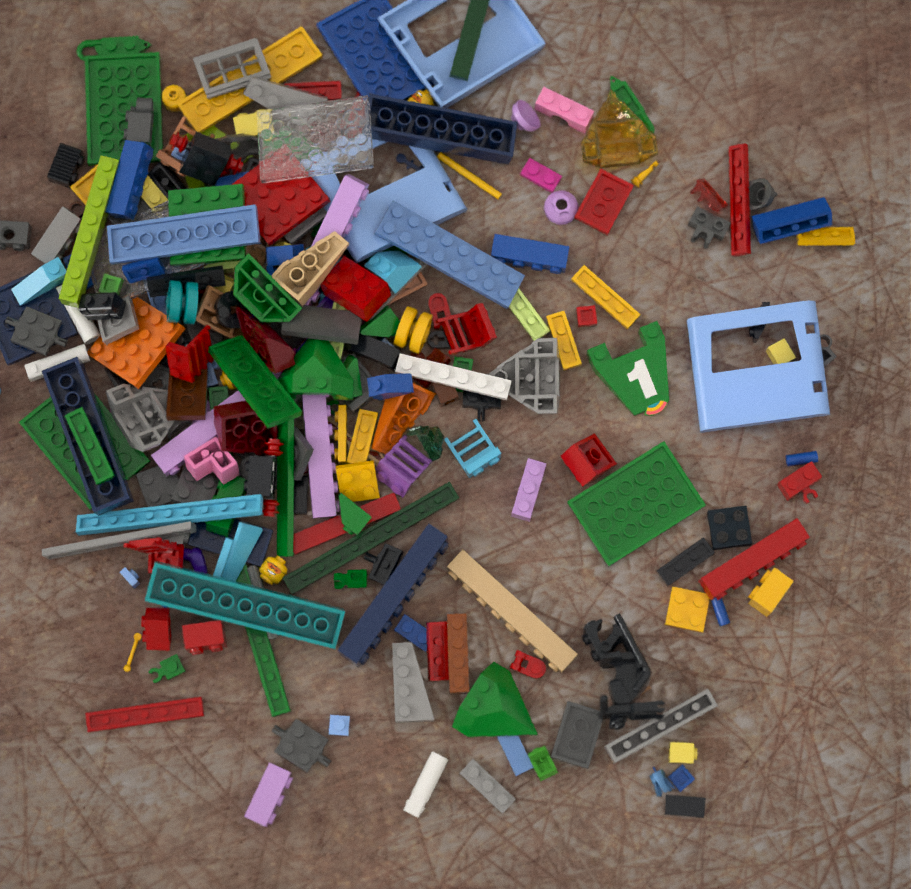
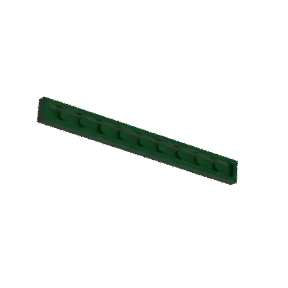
(370, 538)

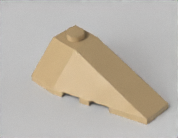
(307, 271)

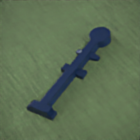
(401, 158)

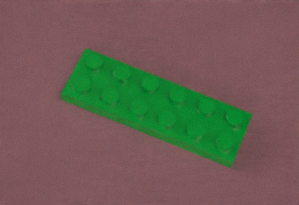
(255, 381)

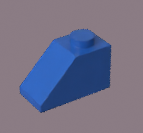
(390, 385)

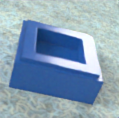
(681, 778)

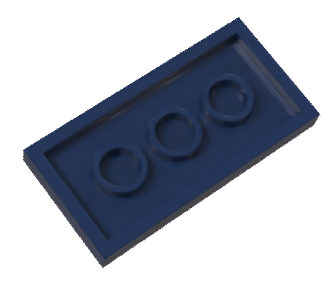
(214, 542)

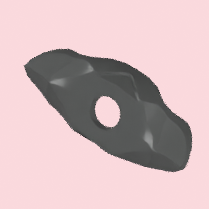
(247, 144)

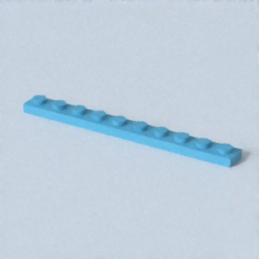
(170, 514)

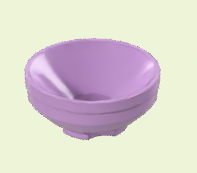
(525, 116)
(560, 216)

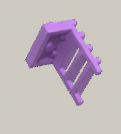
(397, 474)

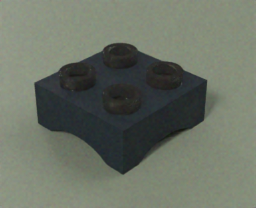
(729, 527)

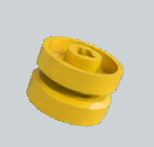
(413, 330)

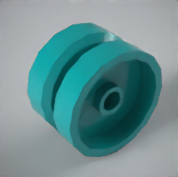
(185, 302)

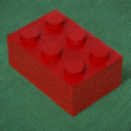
(355, 288)

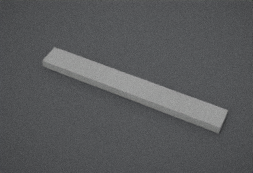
(118, 540)

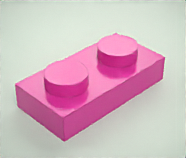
(541, 175)

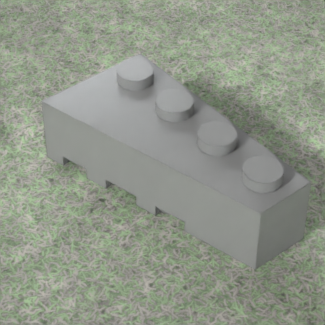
(277, 95)
(409, 689)

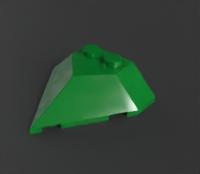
(317, 372)
(494, 707)

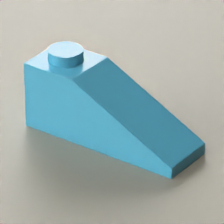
(40, 281)

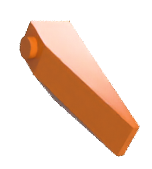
(399, 415)

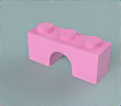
(575, 114)

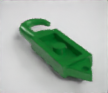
(114, 45)
(626, 95)

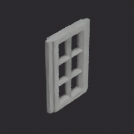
(224, 53)

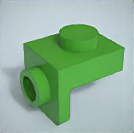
(542, 763)

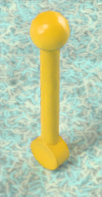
(137, 637)

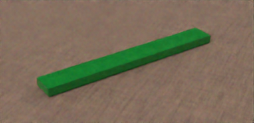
(285, 489)
(266, 663)

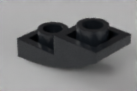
(756, 331)

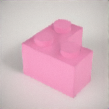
(210, 459)

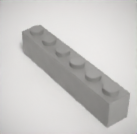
(657, 729)

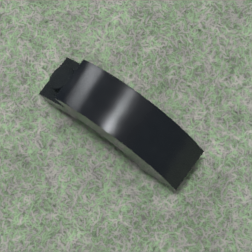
(375, 351)

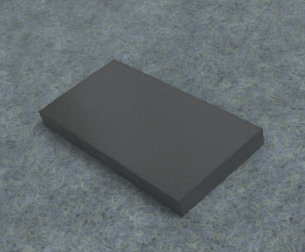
(324, 325)

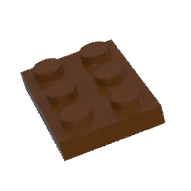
(187, 399)

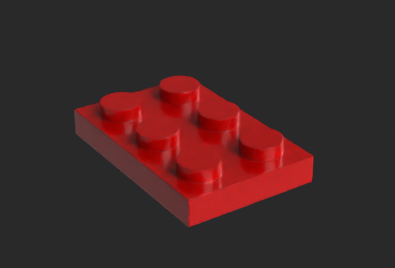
(604, 201)

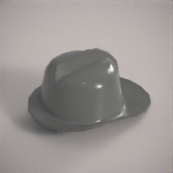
(760, 194)

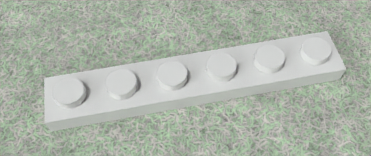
(453, 376)

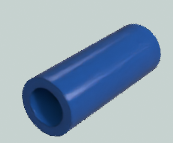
(801, 458)
(720, 612)

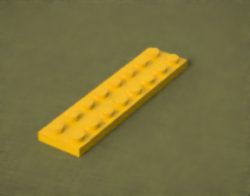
(283, 60)

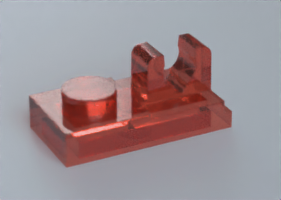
(714, 200)

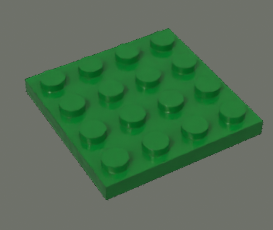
(202, 200)

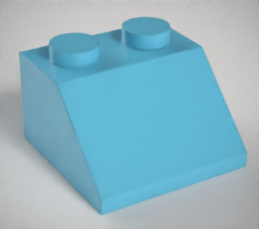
(393, 268)

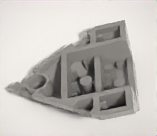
(534, 376)
(140, 414)

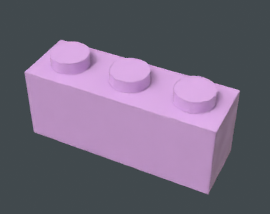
(528, 490)
(269, 795)

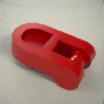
(438, 304)
(534, 669)

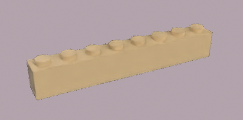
(512, 611)

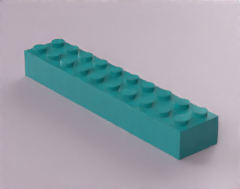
(244, 604)

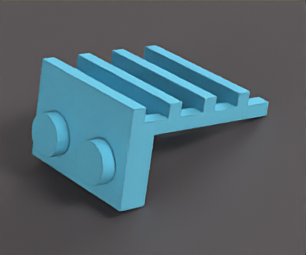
(477, 463)

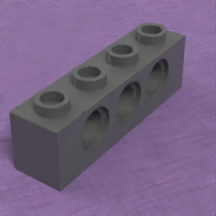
(21, 238)

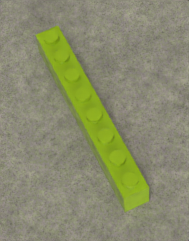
(89, 234)

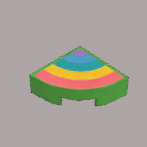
(655, 408)

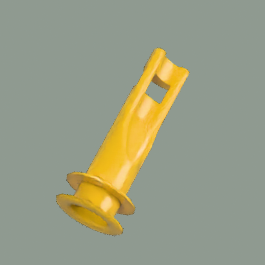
(638, 180)

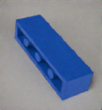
(129, 180)
(792, 220)
(530, 253)

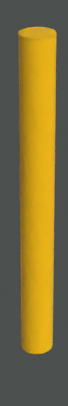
(470, 176)

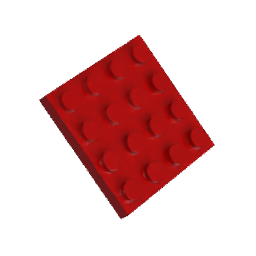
(281, 203)

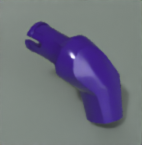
(196, 559)

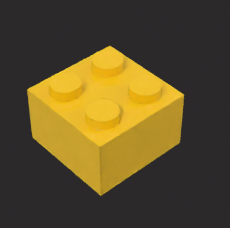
(770, 592)

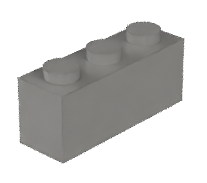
(58, 236)

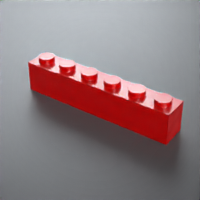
(754, 559)

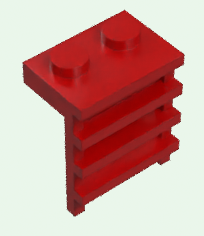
(476, 326)
(189, 360)
(159, 550)

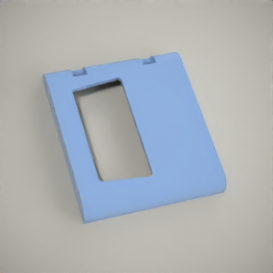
(501, 46)
(419, 192)
(761, 392)

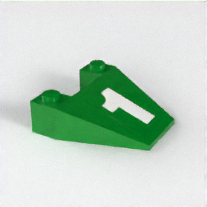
(638, 376)

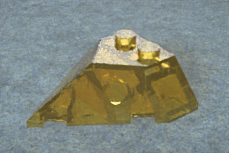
(617, 137)

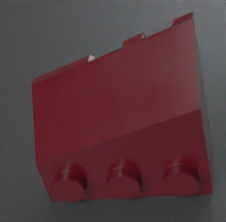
(265, 342)
(241, 429)

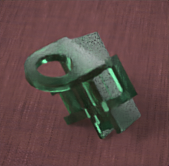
(429, 440)

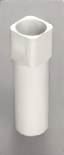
(85, 327)
(35, 368)
(425, 784)

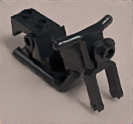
(631, 674)

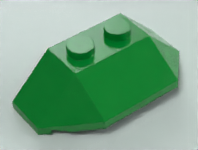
(261, 293)

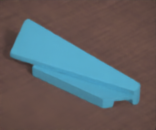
(237, 550)

